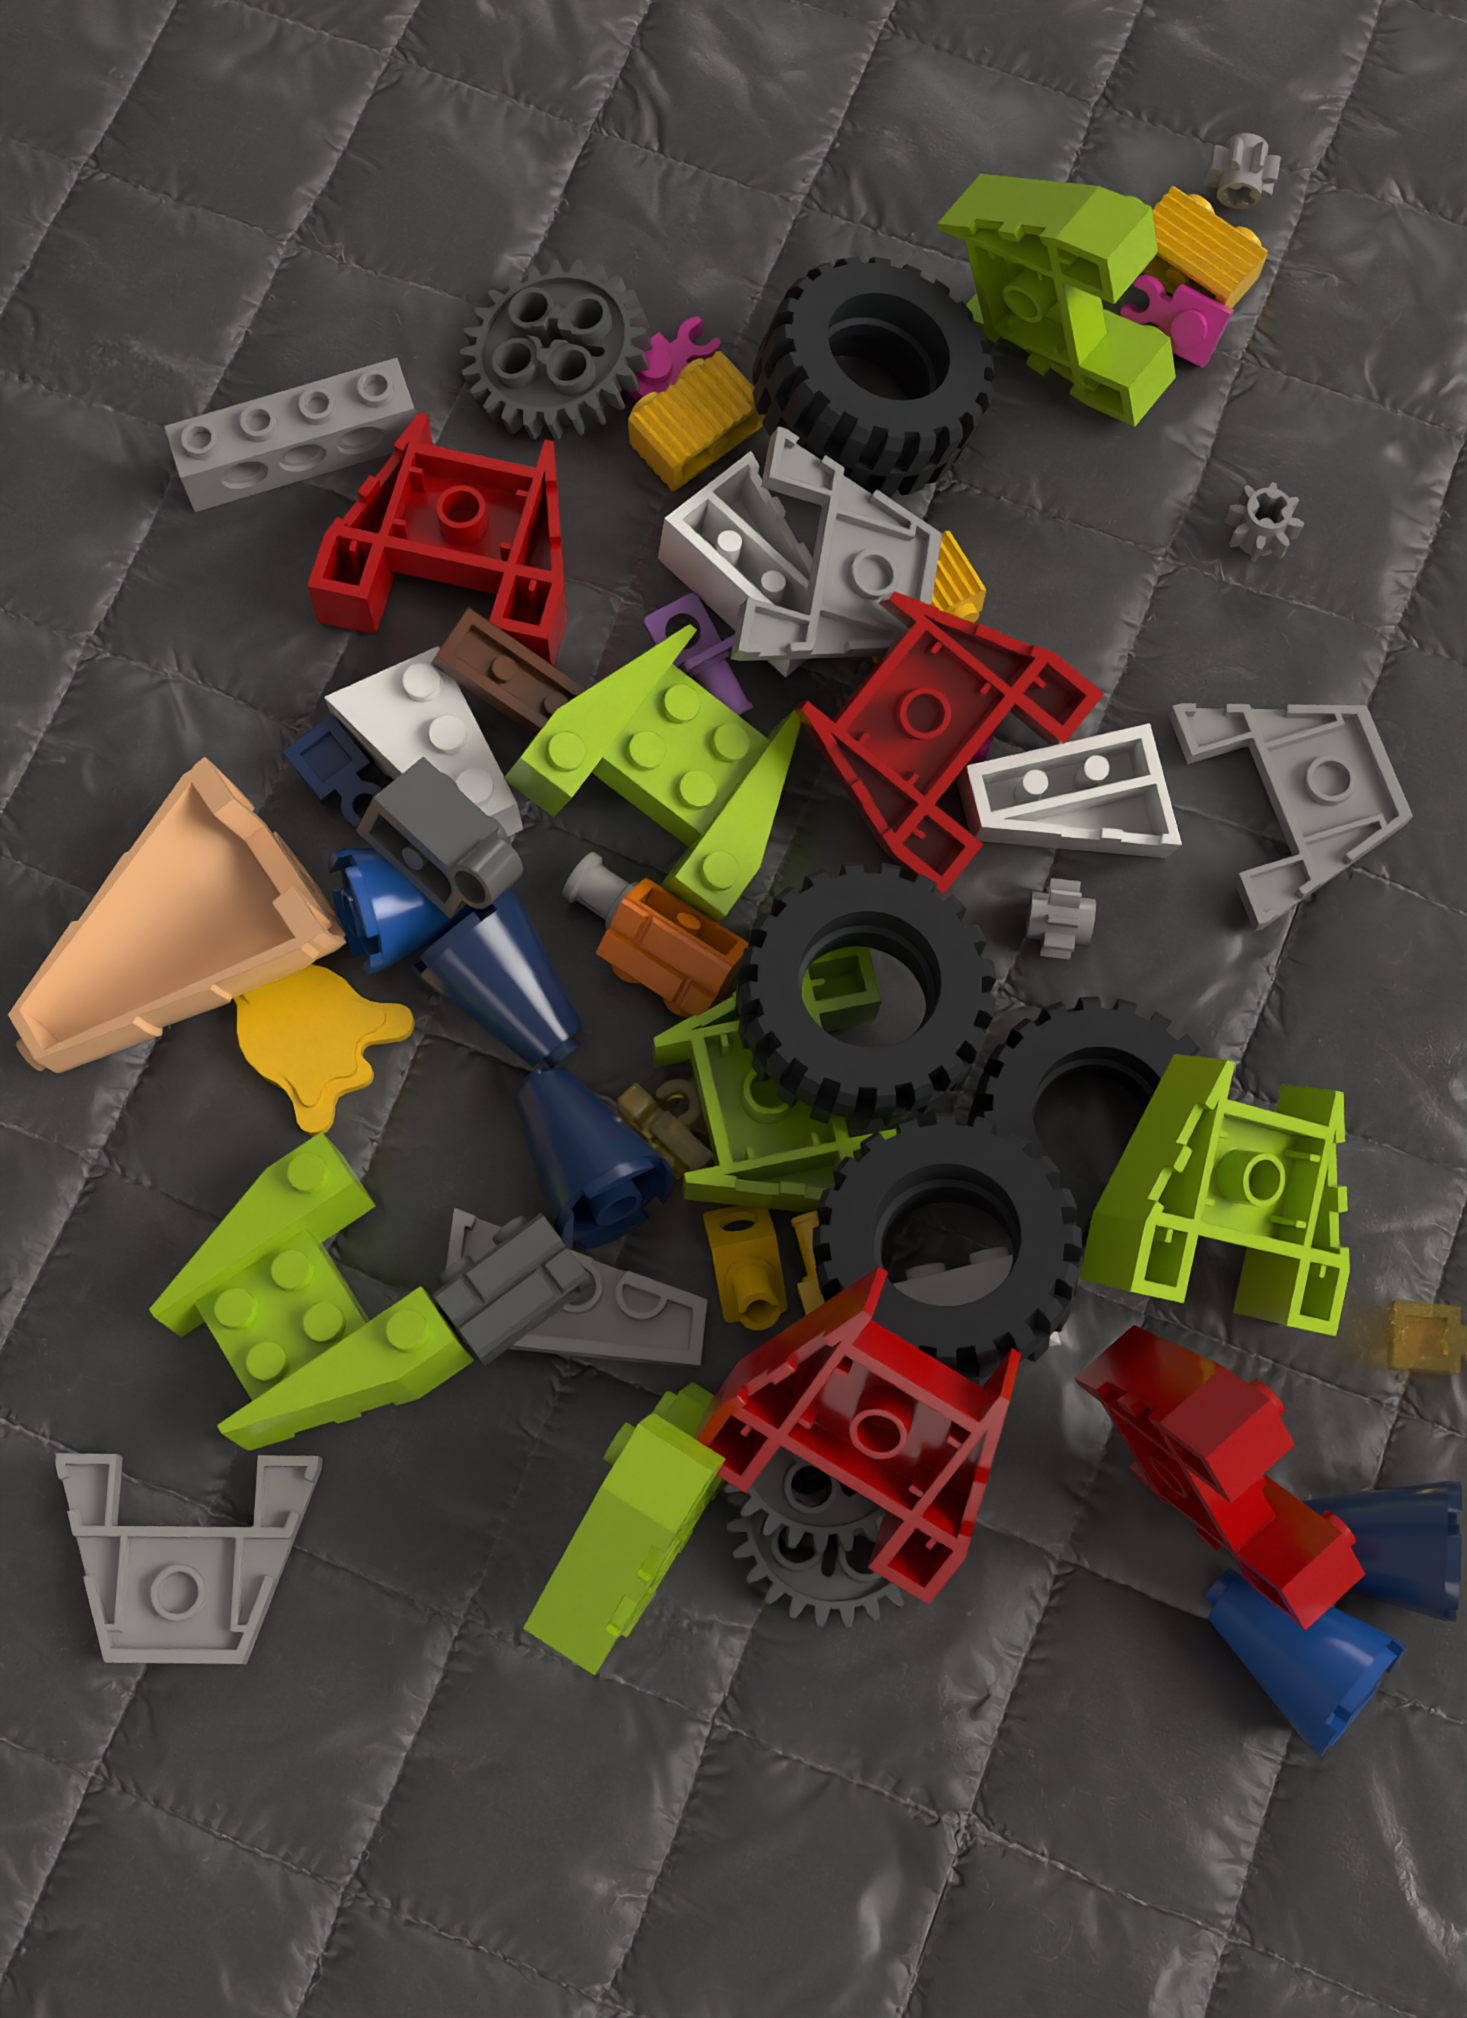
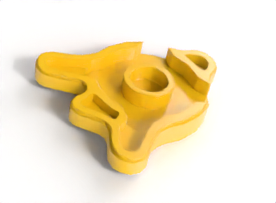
(312, 1037)

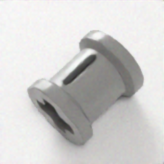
(596, 887)

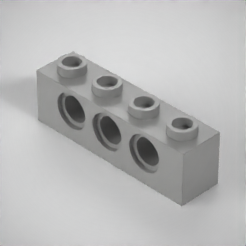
(291, 434)

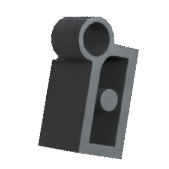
(440, 840)

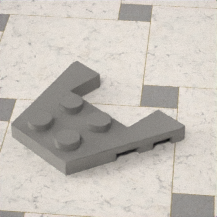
(860, 555)
(1323, 781)
(182, 1589)

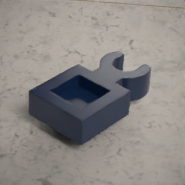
(332, 766)

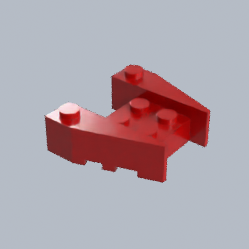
(451, 523)
(928, 716)
(873, 1420)
(1205, 1450)

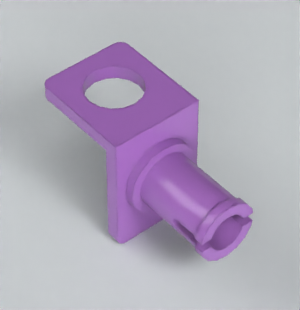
(707, 657)

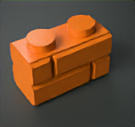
(672, 950)

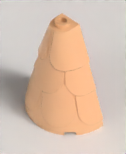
(176, 929)

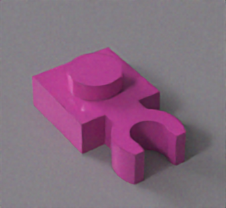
(1188, 318)
(669, 359)

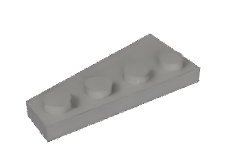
(613, 1319)

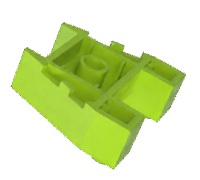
(1040, 271)
(674, 759)
(760, 1144)
(1233, 1179)
(291, 1315)
(630, 1531)

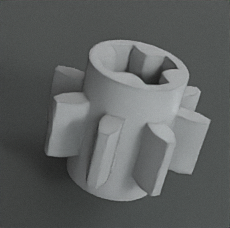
(1242, 171)
(1263, 522)
(1060, 918)

